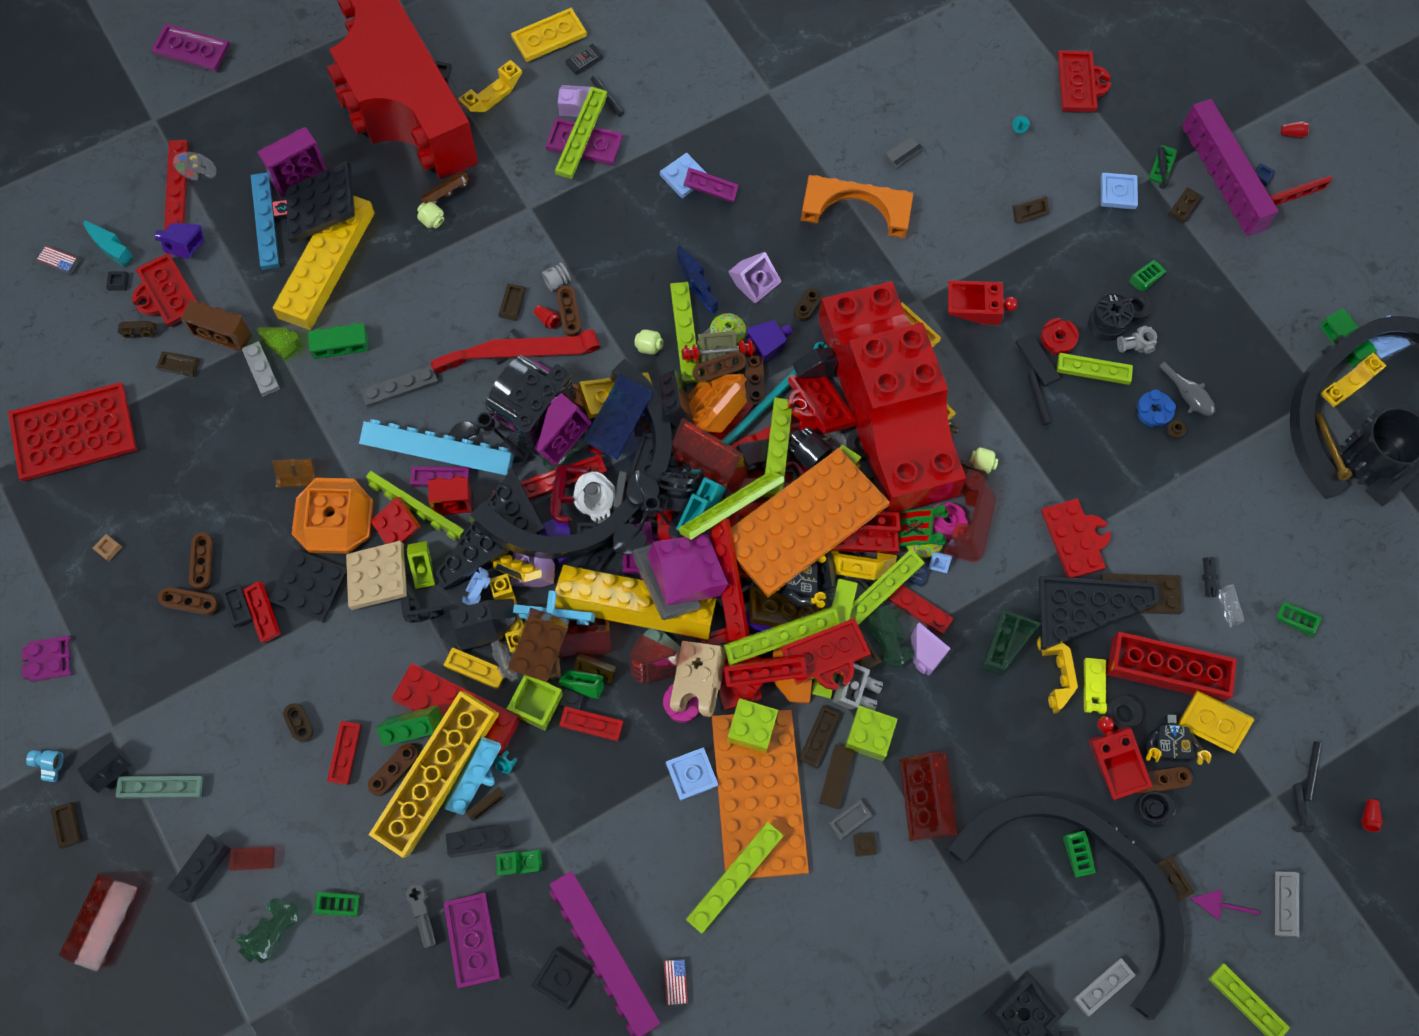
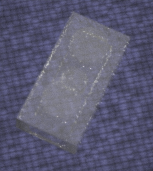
(1231, 605)
(502, 657)

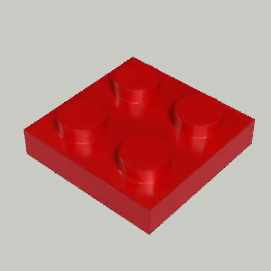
(395, 522)

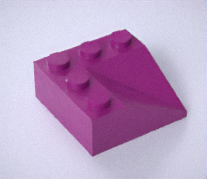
(292, 160)
(561, 429)
(687, 569)

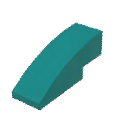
(109, 244)
(707, 496)

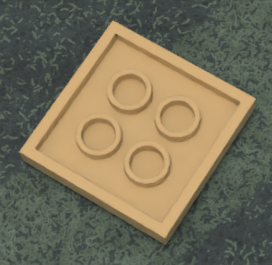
(376, 575)

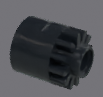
(808, 447)

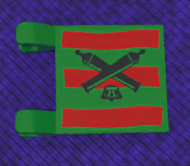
(918, 526)

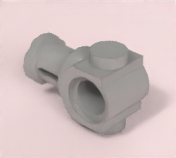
(1138, 342)

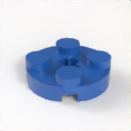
(1162, 401)

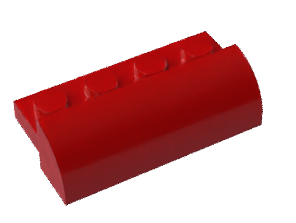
(875, 536)

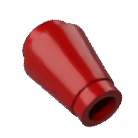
(1296, 129)
(547, 317)
(1372, 816)

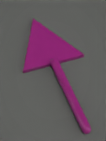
(1212, 904)

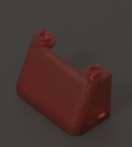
(970, 540)

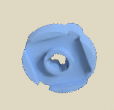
(477, 582)

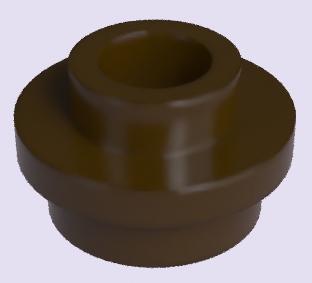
(1176, 433)

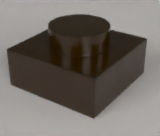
(864, 844)

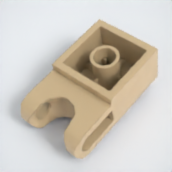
(697, 680)

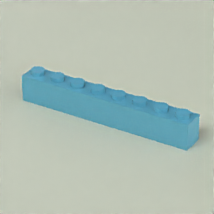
(436, 448)

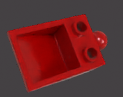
(976, 301)
(1121, 764)

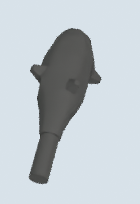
(1191, 392)

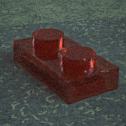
(252, 859)

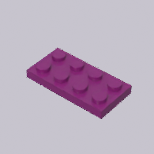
(190, 47)
(601, 146)
(471, 940)

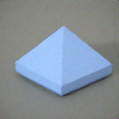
(940, 562)

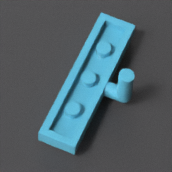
(582, 618)
(475, 772)

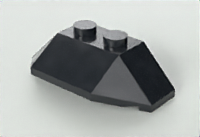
(477, 623)

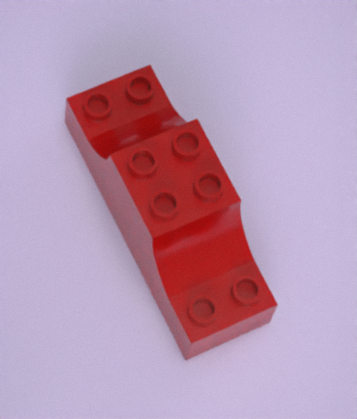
(397, 87)
(894, 396)

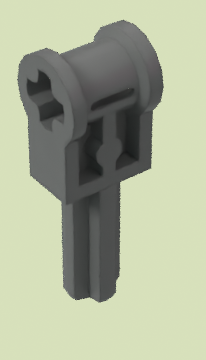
(421, 914)

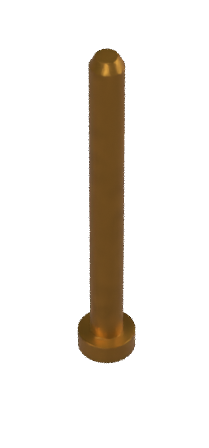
(1343, 472)

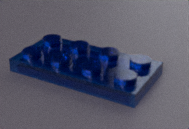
(618, 417)

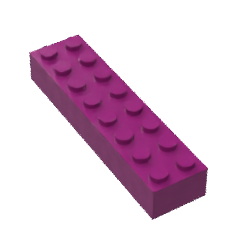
(1229, 168)
(605, 955)

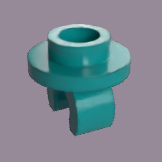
(1020, 124)
(503, 764)

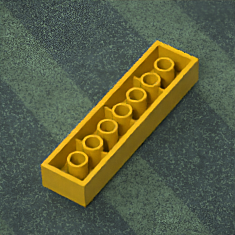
(321, 268)
(626, 602)
(433, 774)

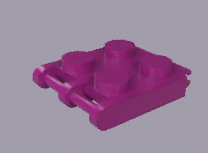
(46, 659)

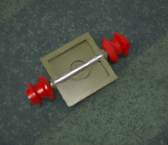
(715, 345)

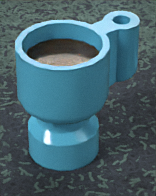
(48, 761)

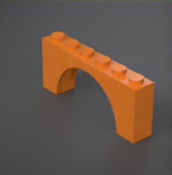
(892, 203)

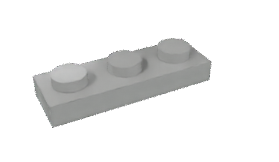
(260, 368)
(1287, 904)
(1104, 987)

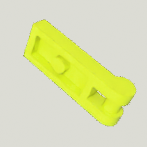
(1095, 685)

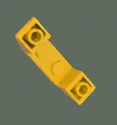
(495, 92)
(1353, 380)
(861, 566)
(502, 589)
(1068, 680)

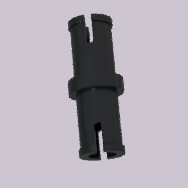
(1210, 577)

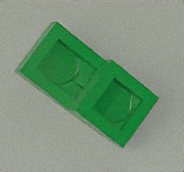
(519, 863)

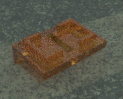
(285, 474)

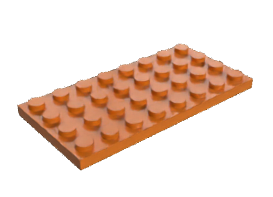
(805, 521)
(759, 790)

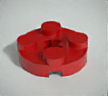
(1061, 327)

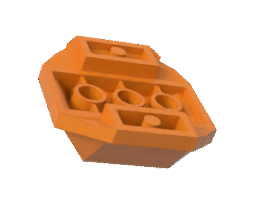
(717, 401)
(343, 530)

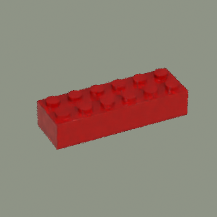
(1171, 666)
(424, 689)

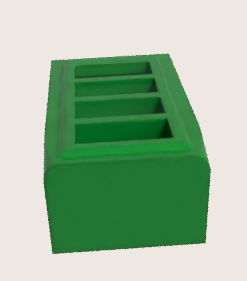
(1170, 155)
(1139, 283)
(1303, 628)
(589, 684)
(1086, 852)
(337, 896)

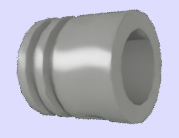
(556, 277)

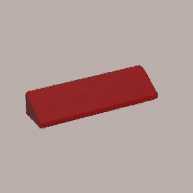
(1300, 190)
(765, 670)

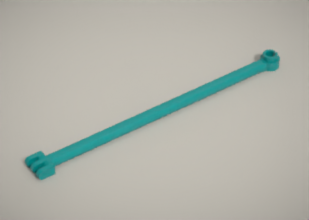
(758, 410)

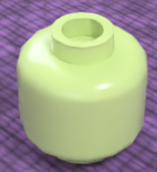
(430, 215)
(648, 342)
(984, 459)

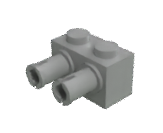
(851, 695)

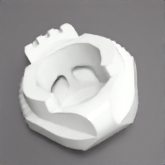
(594, 496)

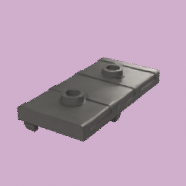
(646, 571)

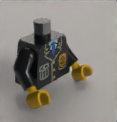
(803, 588)
(1174, 744)

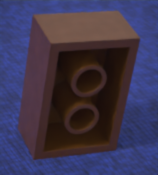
(216, 325)
(538, 644)

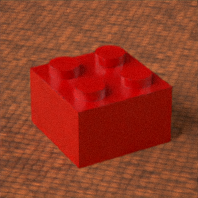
(450, 495)

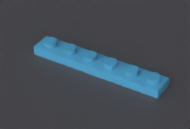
(265, 221)

